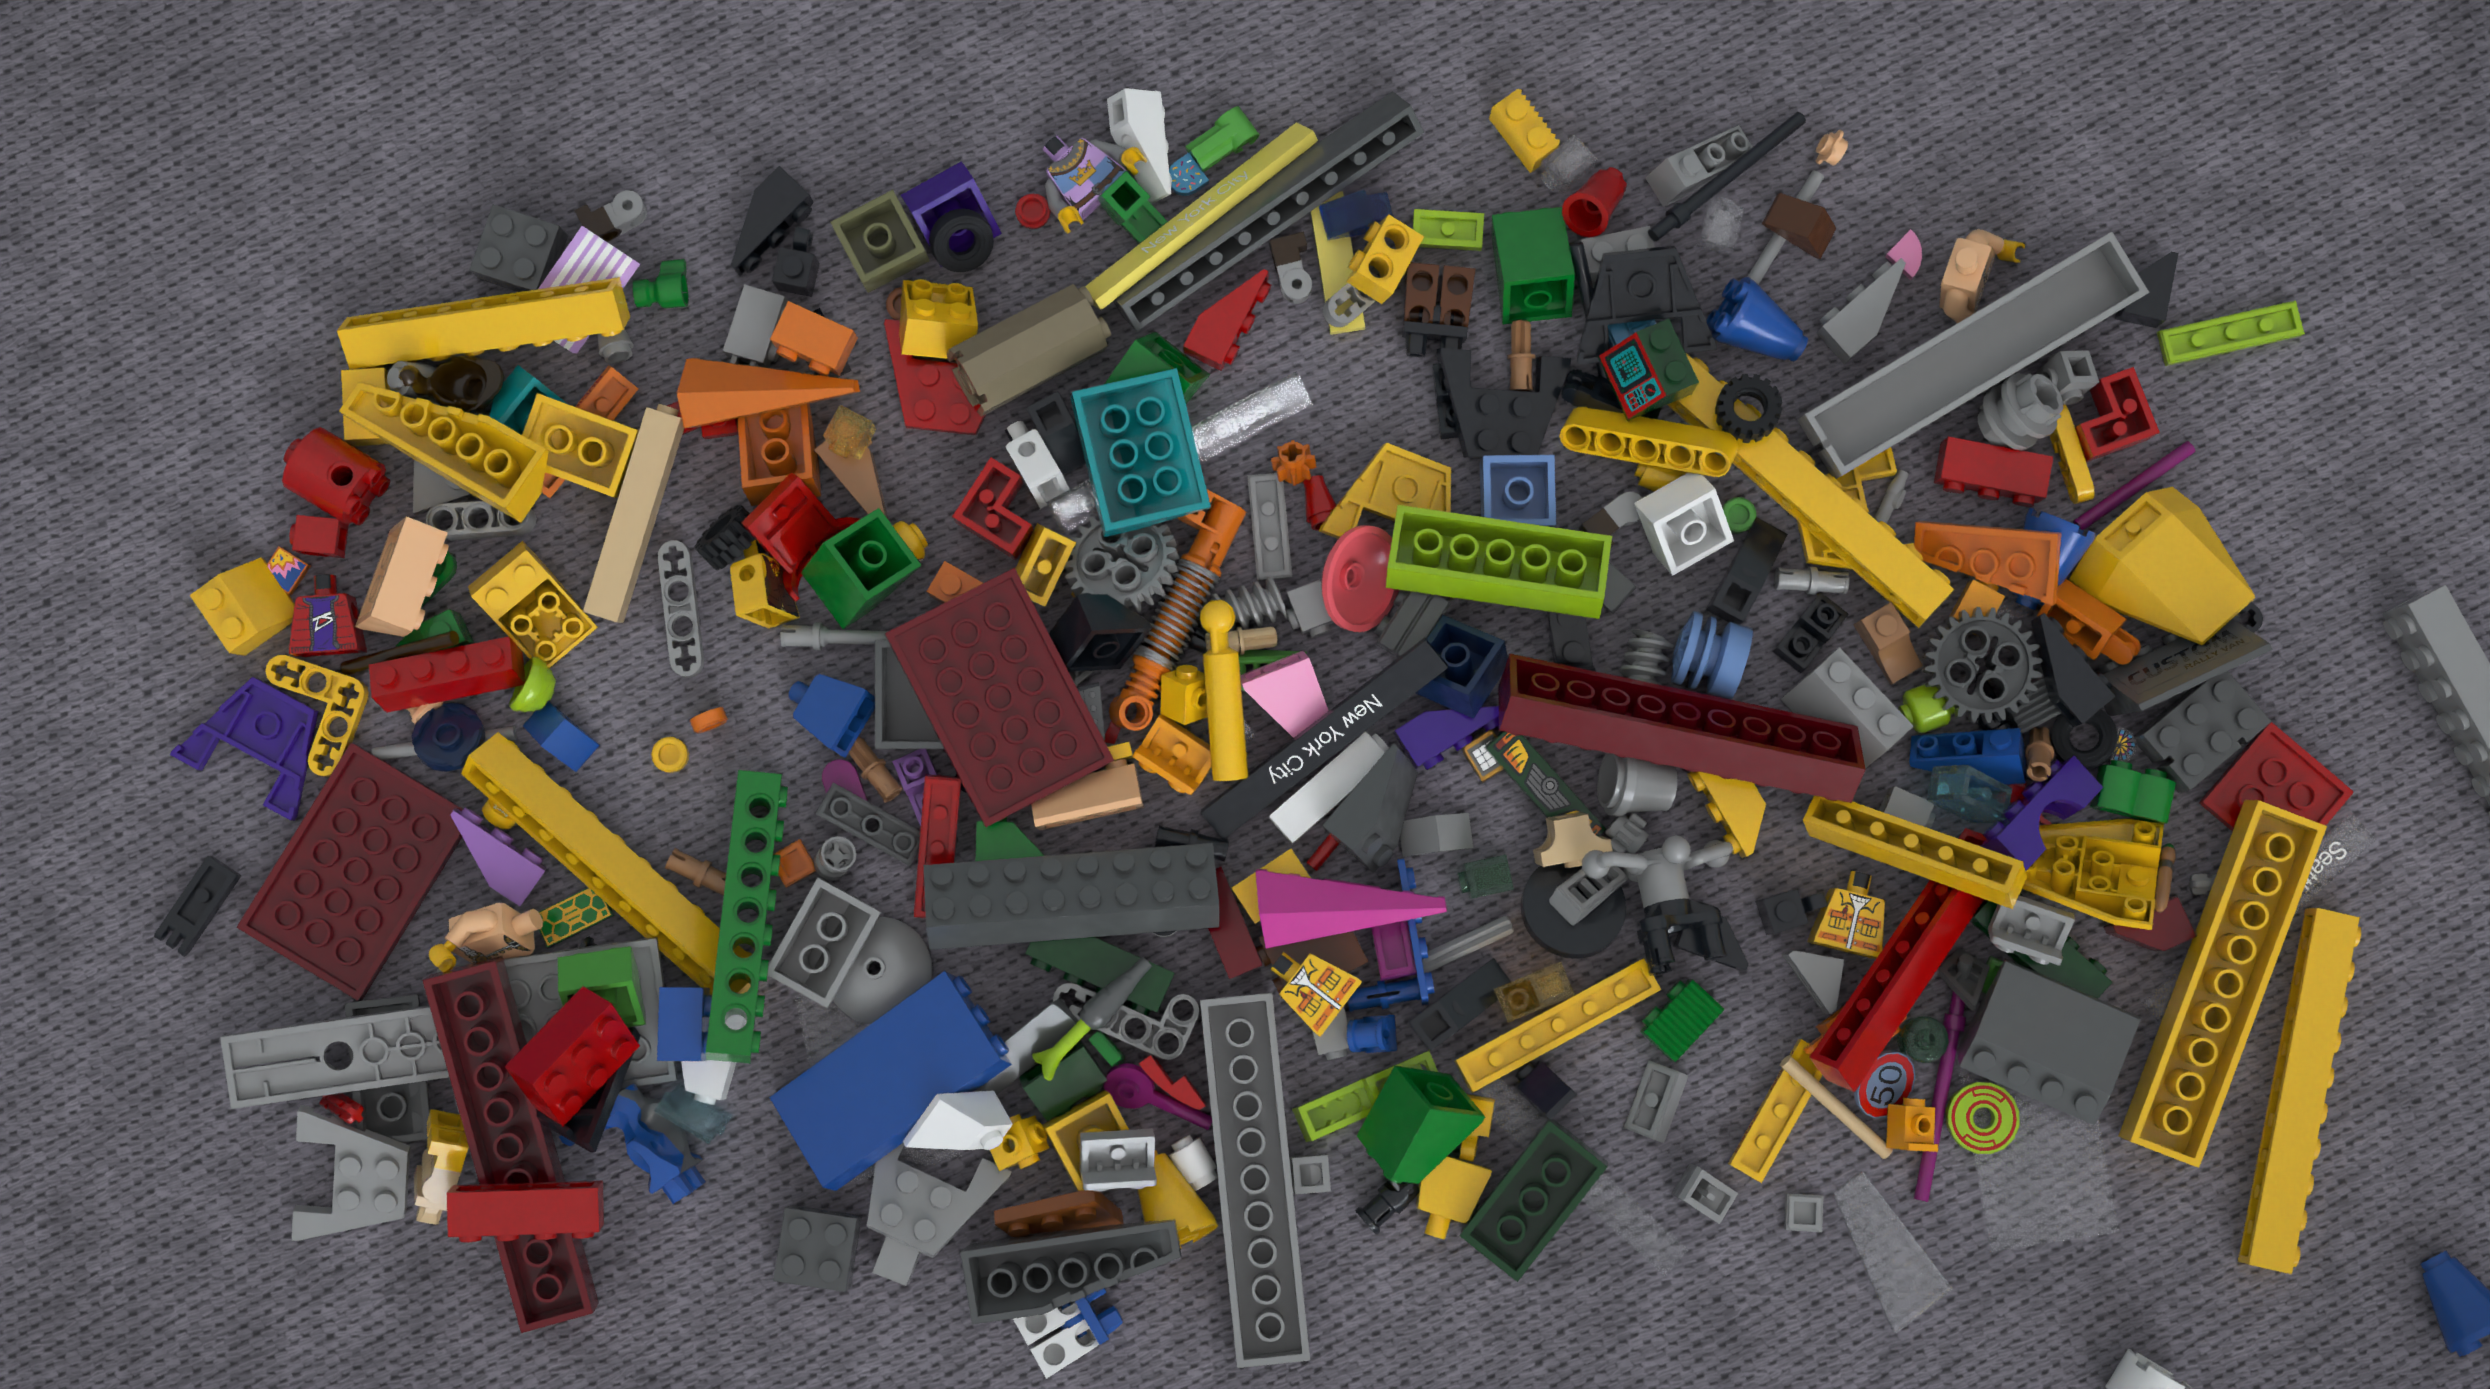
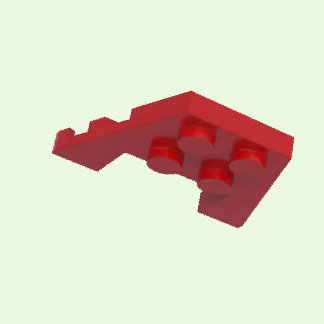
(930, 391)

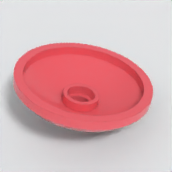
(1356, 579)

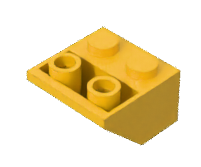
(935, 317)

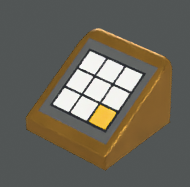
(1480, 759)

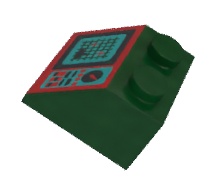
(1649, 370)

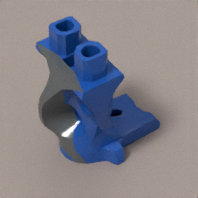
(654, 1144)

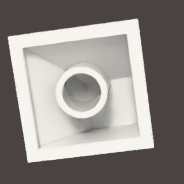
(961, 1122)

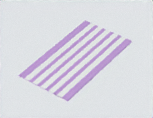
(588, 260)

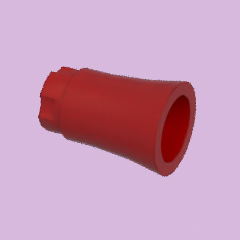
(1592, 205)

